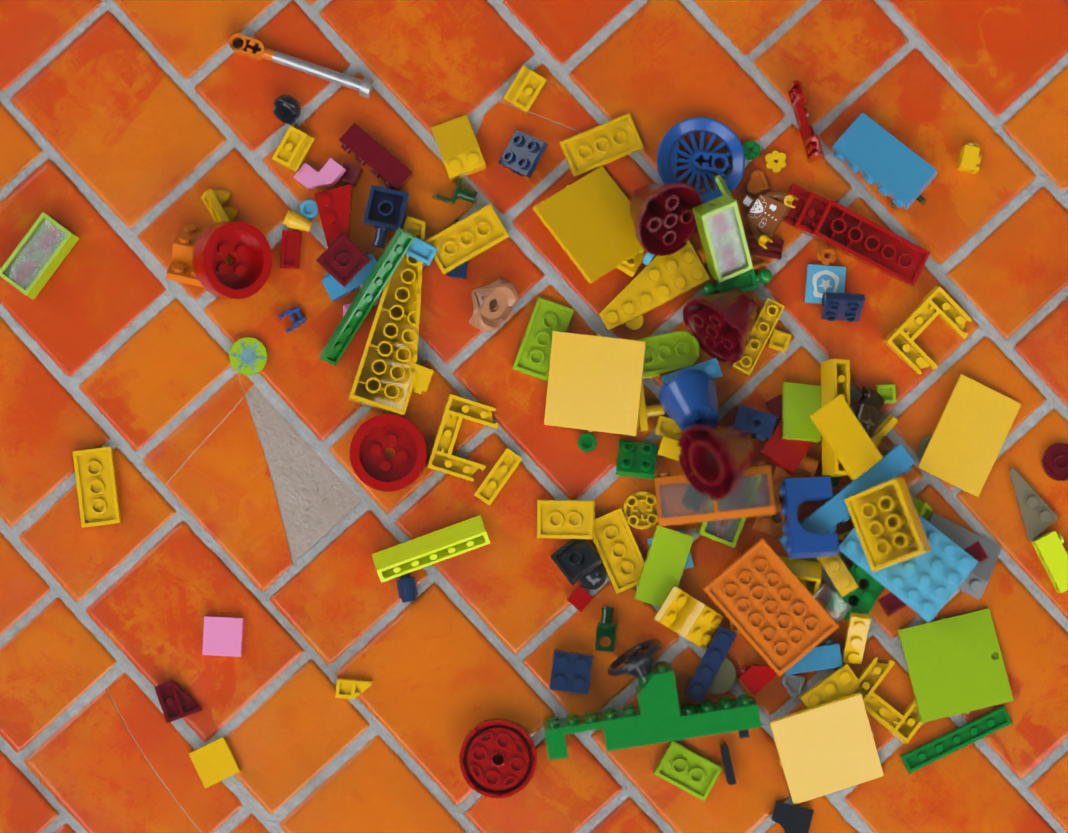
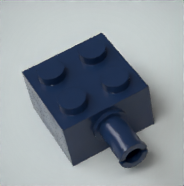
(385, 212)
(754, 422)

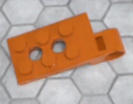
(764, 522)

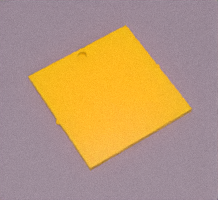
(592, 224)
(595, 383)
(826, 748)

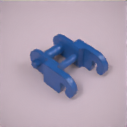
(296, 324)

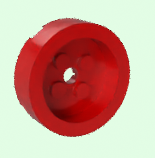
(250, 259)
(368, 453)
(512, 743)

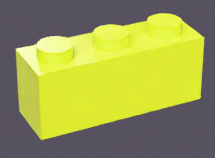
(1054, 559)

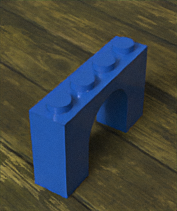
(799, 541)

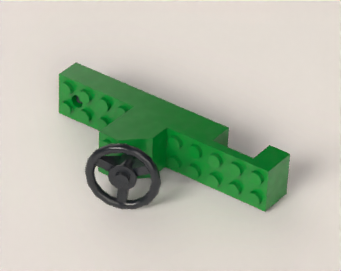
(658, 711)

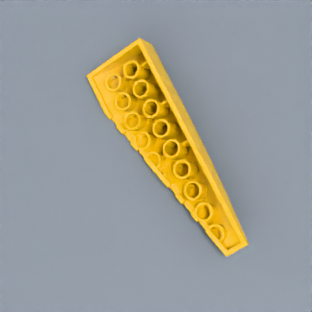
(390, 354)

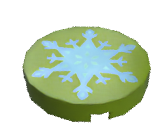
(248, 356)

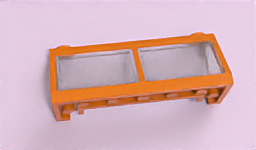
(682, 504)

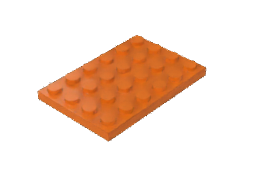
(770, 607)

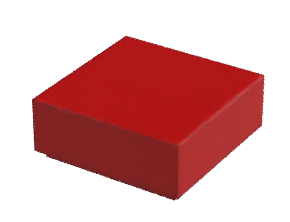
(580, 598)

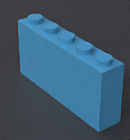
(884, 161)

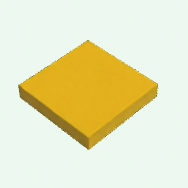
(214, 762)

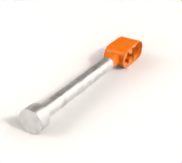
(363, 86)

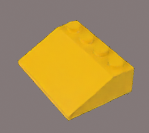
(887, 524)

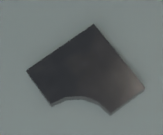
(792, 817)

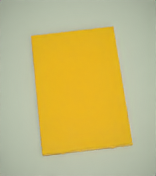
(969, 435)

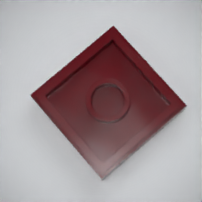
(343, 259)

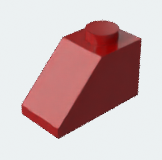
(756, 676)

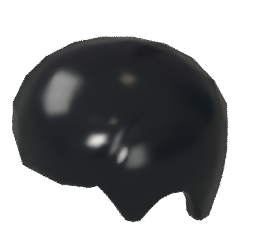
(287, 109)
(594, 578)

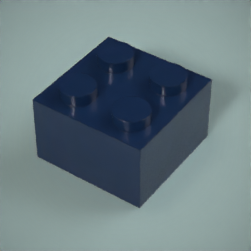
(571, 672)

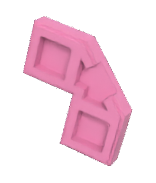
(327, 175)

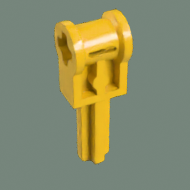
(880, 432)

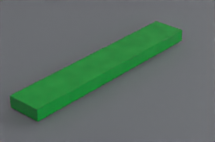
(956, 739)

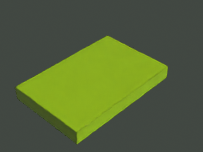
(797, 405)
(688, 770)

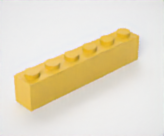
(834, 381)

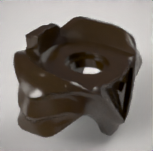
(868, 410)

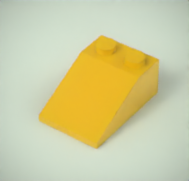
(458, 148)

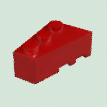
(335, 211)

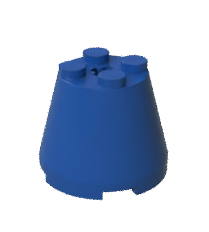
(690, 399)

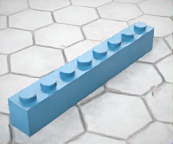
(835, 509)

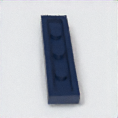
(710, 663)

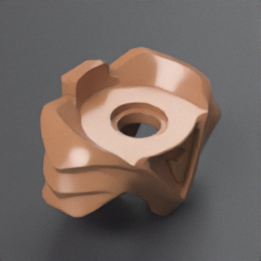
(493, 304)

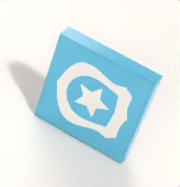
(823, 279)

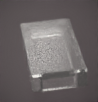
(832, 602)

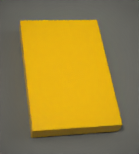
(566, 519)

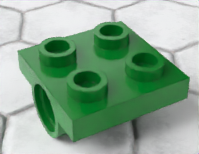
(636, 459)

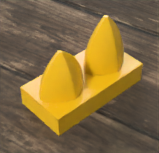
(213, 202)

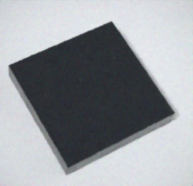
(576, 559)

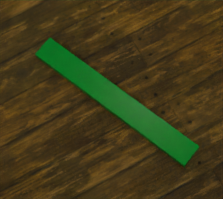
(367, 296)

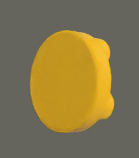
(641, 510)

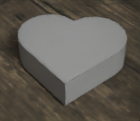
(793, 683)

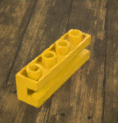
(759, 336)

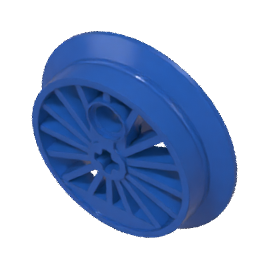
(668, 153)

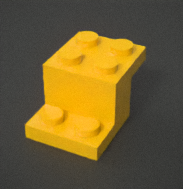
(689, 617)

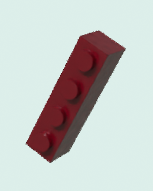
(376, 157)

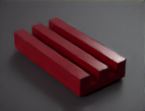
(762, 254)

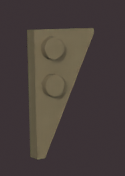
(1034, 511)

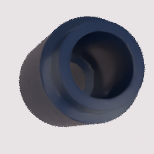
(407, 588)

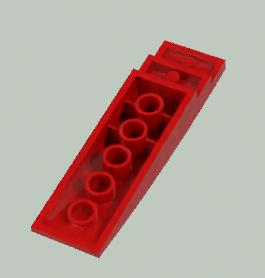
(855, 235)

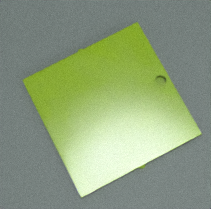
(955, 665)

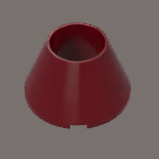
(715, 458)

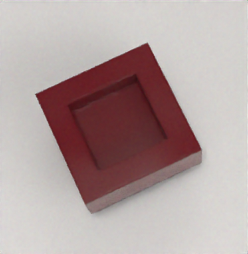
(351, 174)

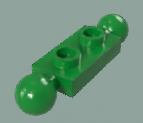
(744, 281)

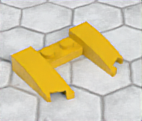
(934, 304)
(454, 411)
(900, 725)

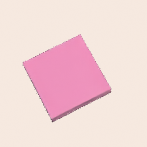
(222, 636)

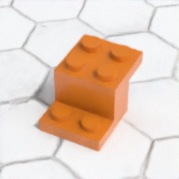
(181, 266)

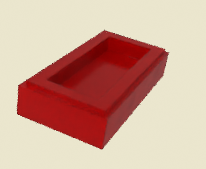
(290, 249)

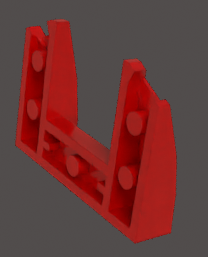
(810, 140)

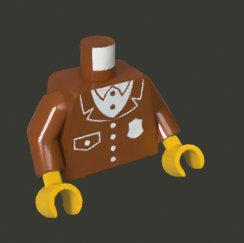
(767, 214)

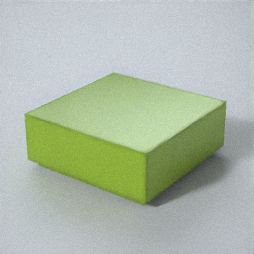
(888, 392)

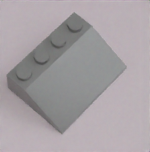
(980, 575)

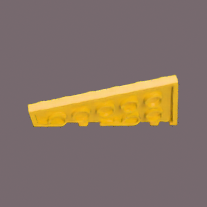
(655, 285)

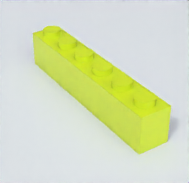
(430, 548)

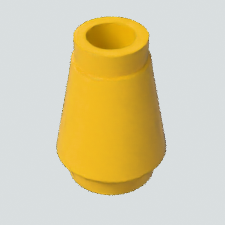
(297, 221)

